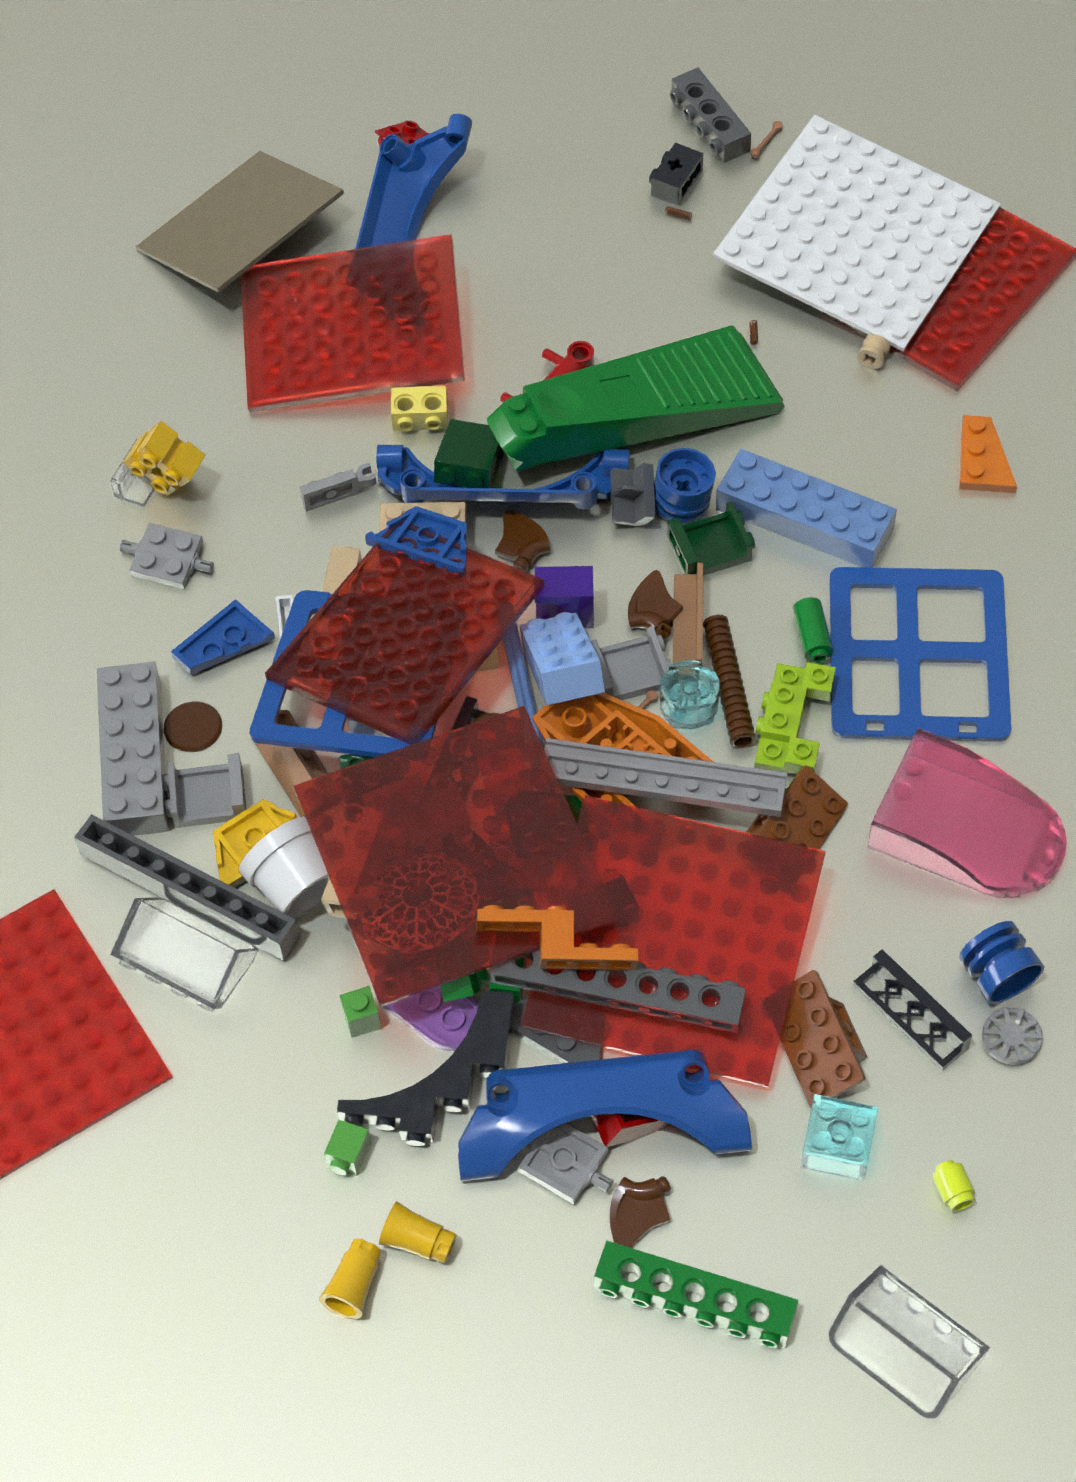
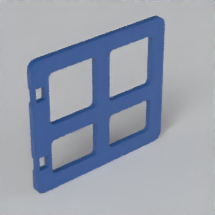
(910, 651)
(330, 734)

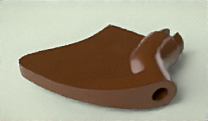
(522, 540)
(653, 606)
(637, 1209)

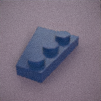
(221, 638)

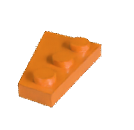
(983, 458)

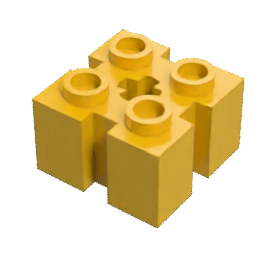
(164, 459)

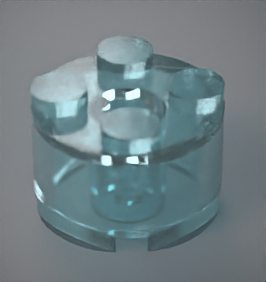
(689, 695)

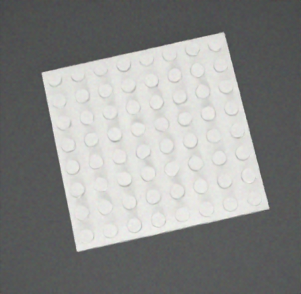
(857, 231)

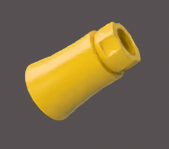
(416, 1234)
(351, 1281)

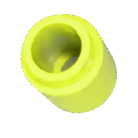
(954, 1185)

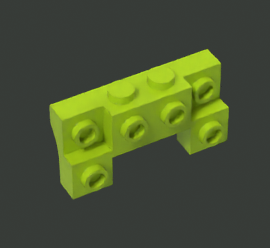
(784, 708)

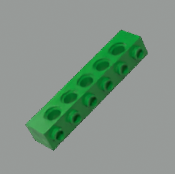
(683, 1279)

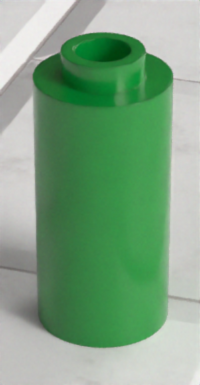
(813, 630)

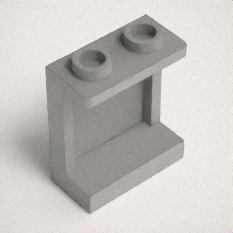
(633, 665)
(205, 793)

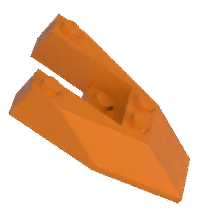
(613, 724)

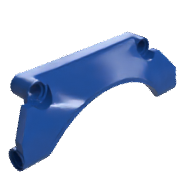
(407, 180)
(407, 476)
(635, 1085)

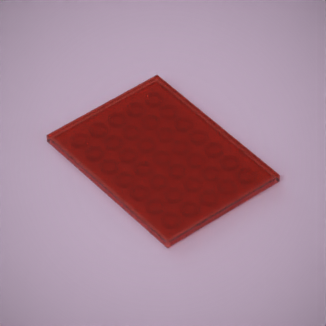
(984, 299)
(351, 323)
(404, 637)

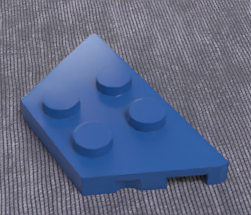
(427, 520)

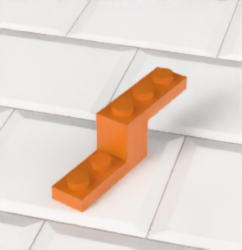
(556, 938)

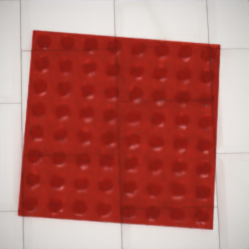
(443, 833)
(696, 905)
(64, 1036)

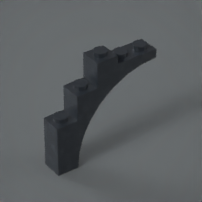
(450, 1085)

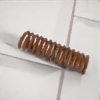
(678, 213)
(752, 335)

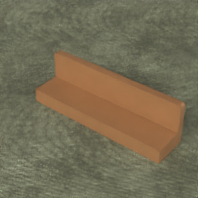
(689, 622)
(291, 764)

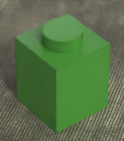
(360, 1011)
(347, 1148)

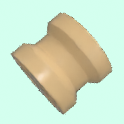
(873, 351)

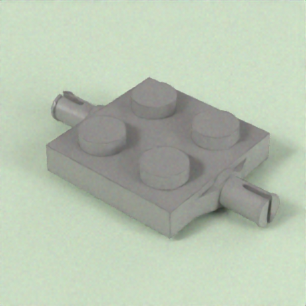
(166, 556)
(565, 1162)

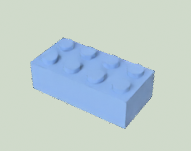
(562, 658)

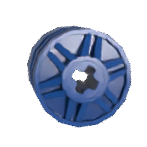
(683, 485)
(1001, 962)

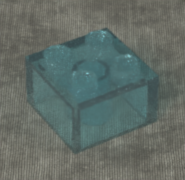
(839, 1137)

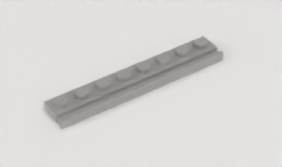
(667, 777)

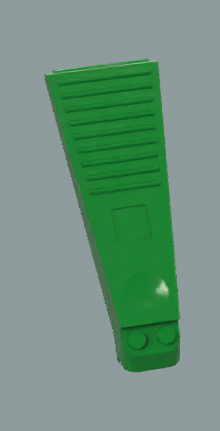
(636, 400)

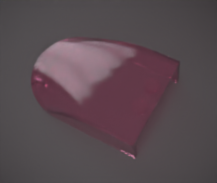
(967, 821)

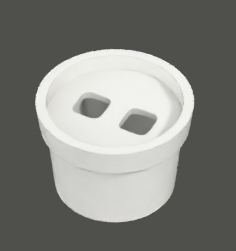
(287, 868)

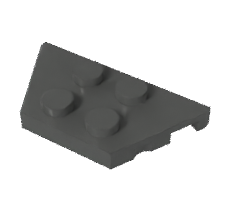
(558, 1047)

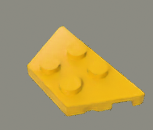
(242, 833)

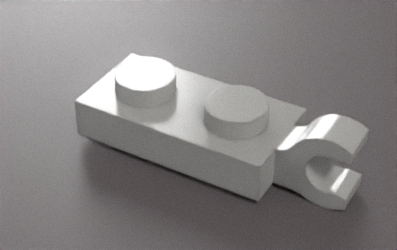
(336, 487)

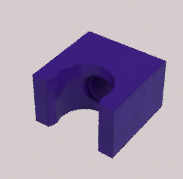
(566, 590)

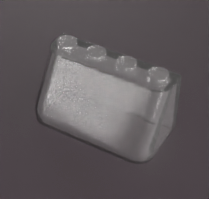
(183, 951)
(906, 1343)

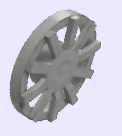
(1012, 1036)

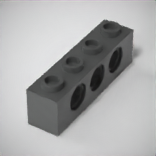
(710, 115)

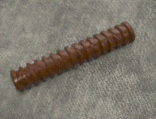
(731, 684)

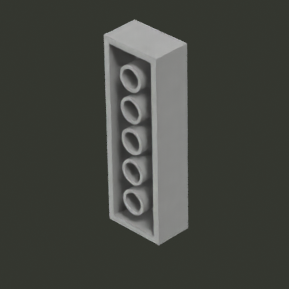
(132, 748)

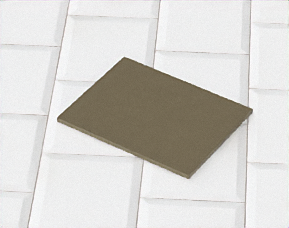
(239, 221)

